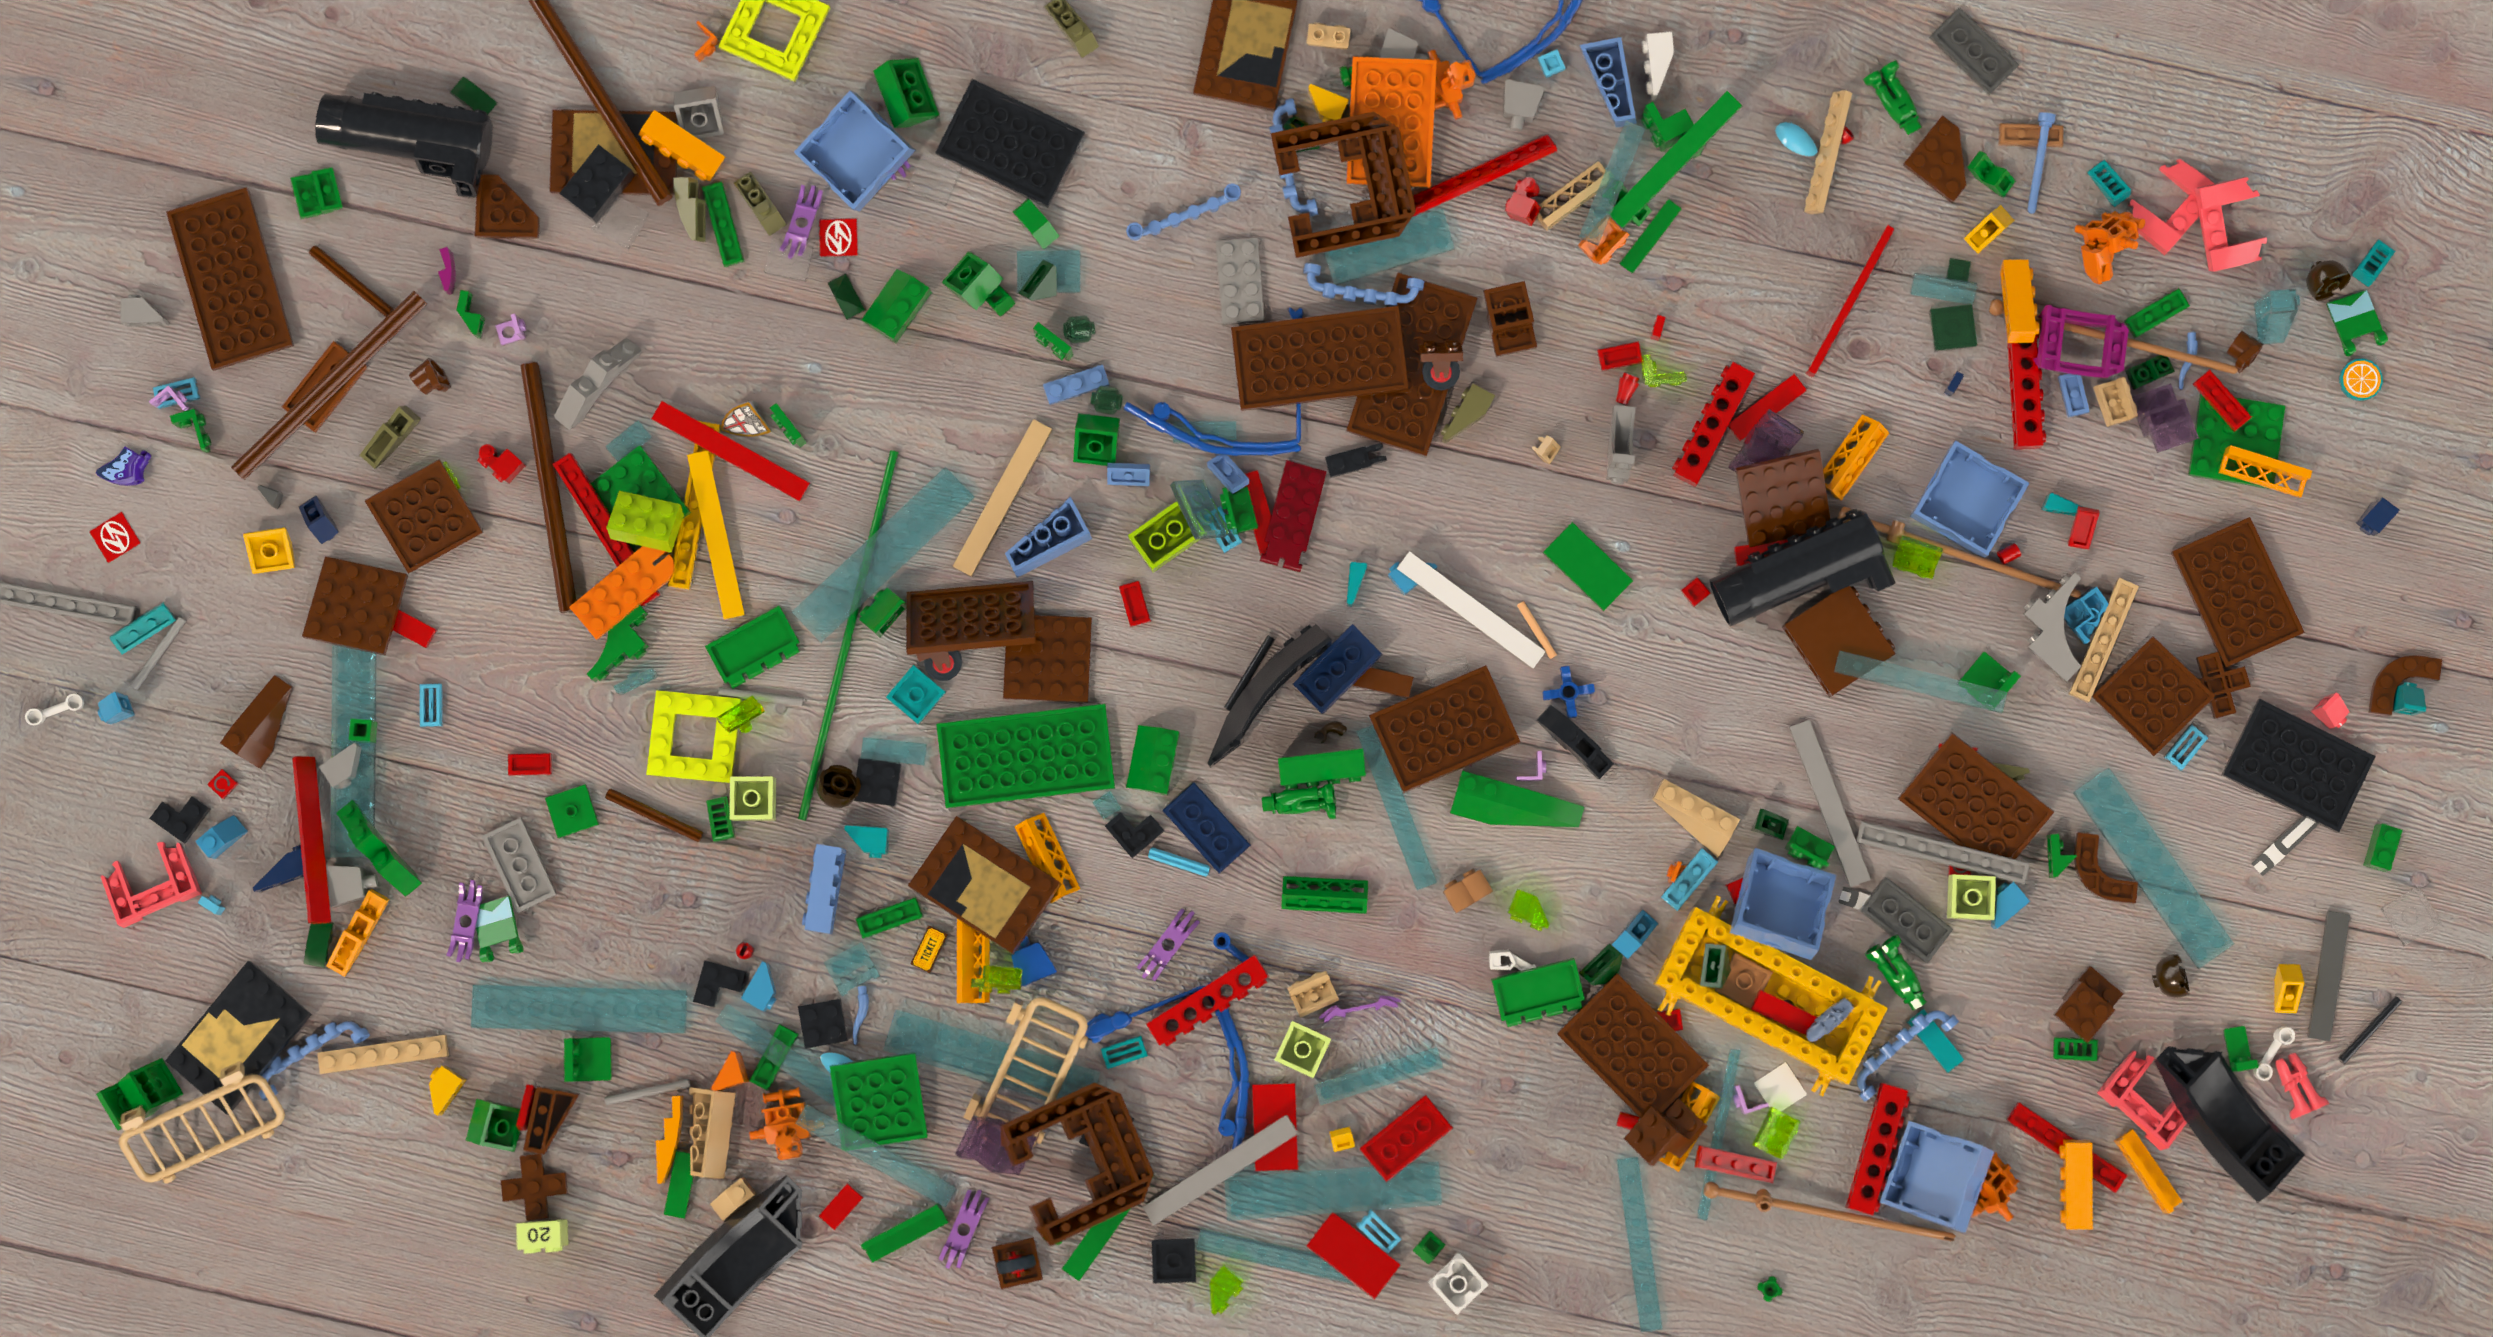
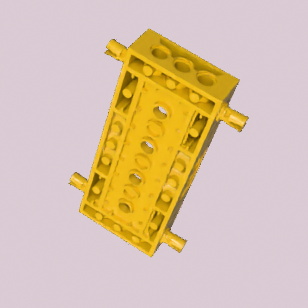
(1833, 1055)

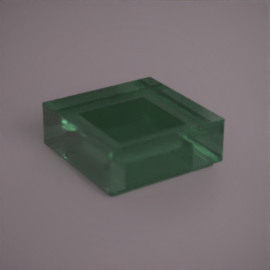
(1958, 269)

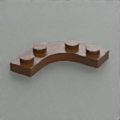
(2394, 673)
(2092, 876)

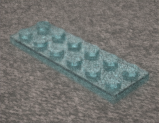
(1421, 239)

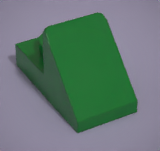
(2056, 862)

